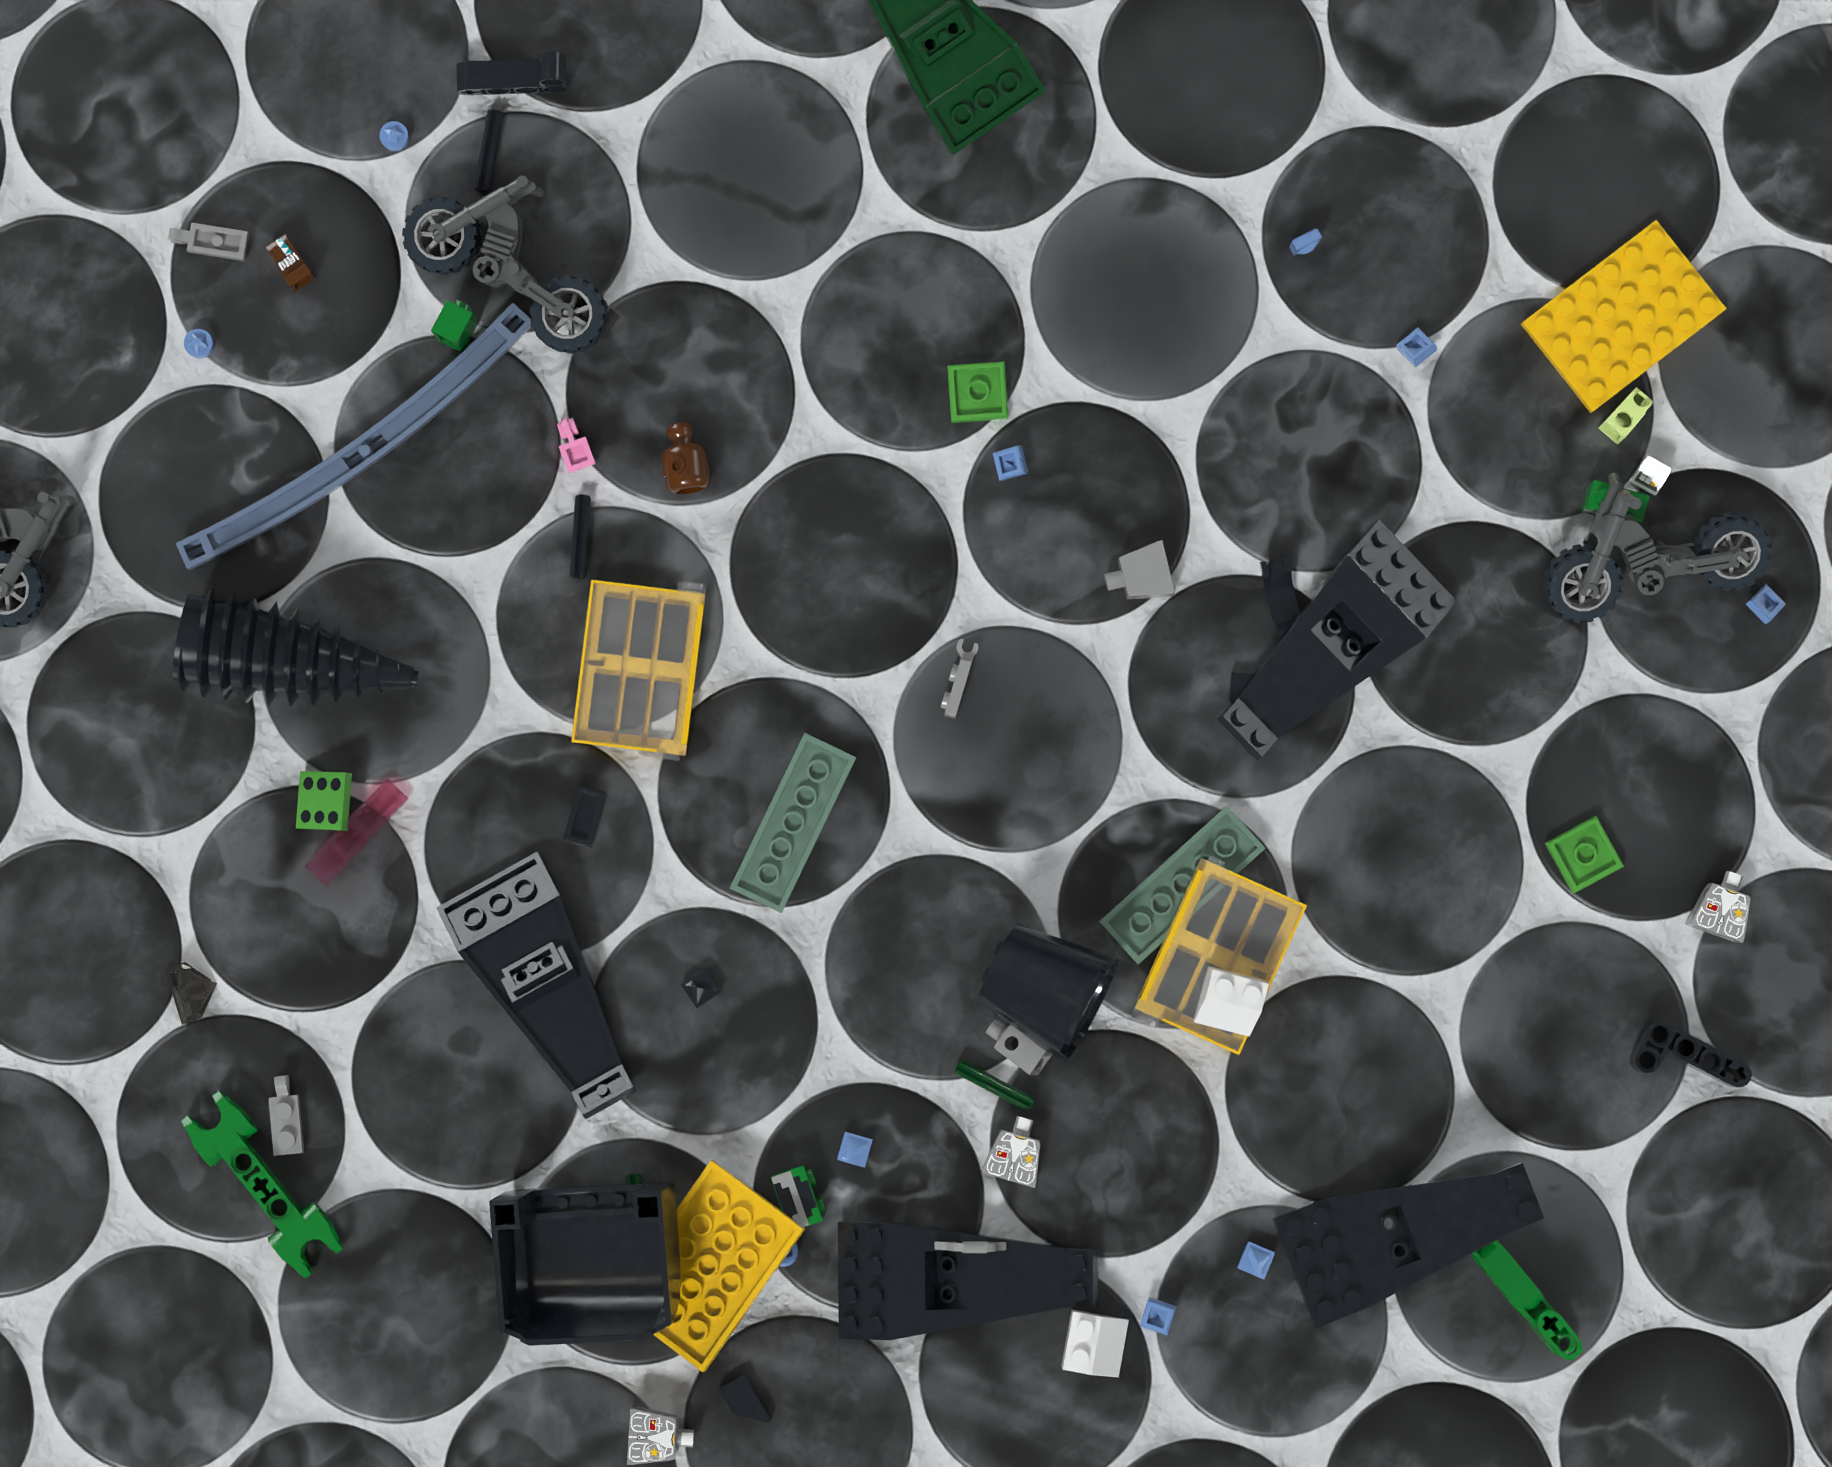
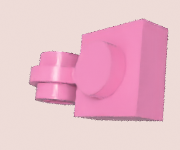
(577, 452)

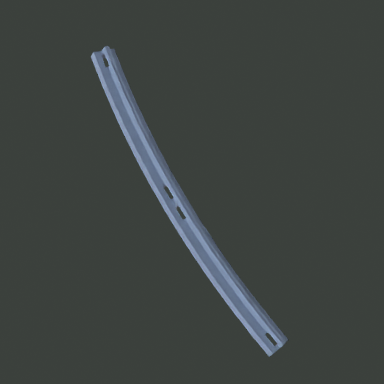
(334, 471)

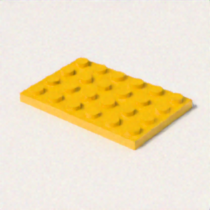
(1623, 316)
(727, 1256)

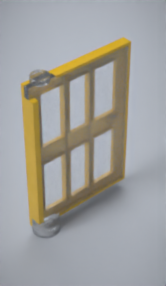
(639, 667)
(1221, 925)

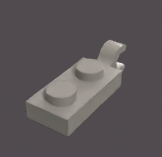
(212, 241)
(959, 676)
(285, 1119)

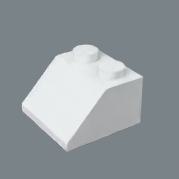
(1230, 1001)
(1094, 1344)

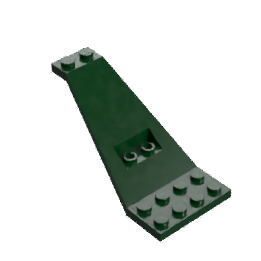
(967, 75)

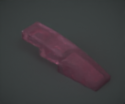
(362, 828)

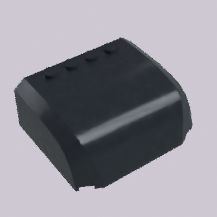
(586, 1262)

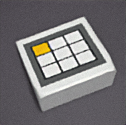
(1651, 475)

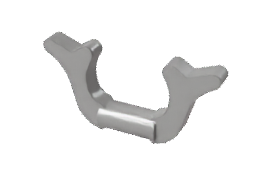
(970, 1246)

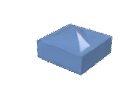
(1305, 242)
(1416, 347)
(1010, 463)
(1765, 604)
(854, 1149)
(1255, 1260)
(1158, 1316)

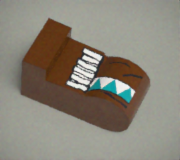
(290, 263)

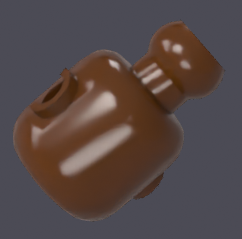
(684, 462)

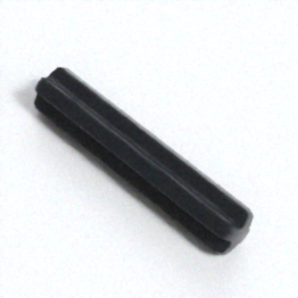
(488, 151)
(580, 536)

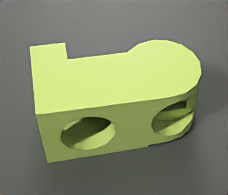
(1626, 416)

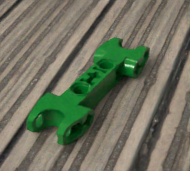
(229, 1142)
(1527, 1299)

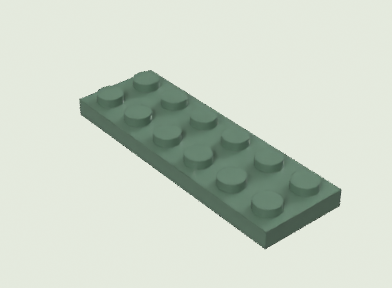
(793, 823)
(1147, 912)

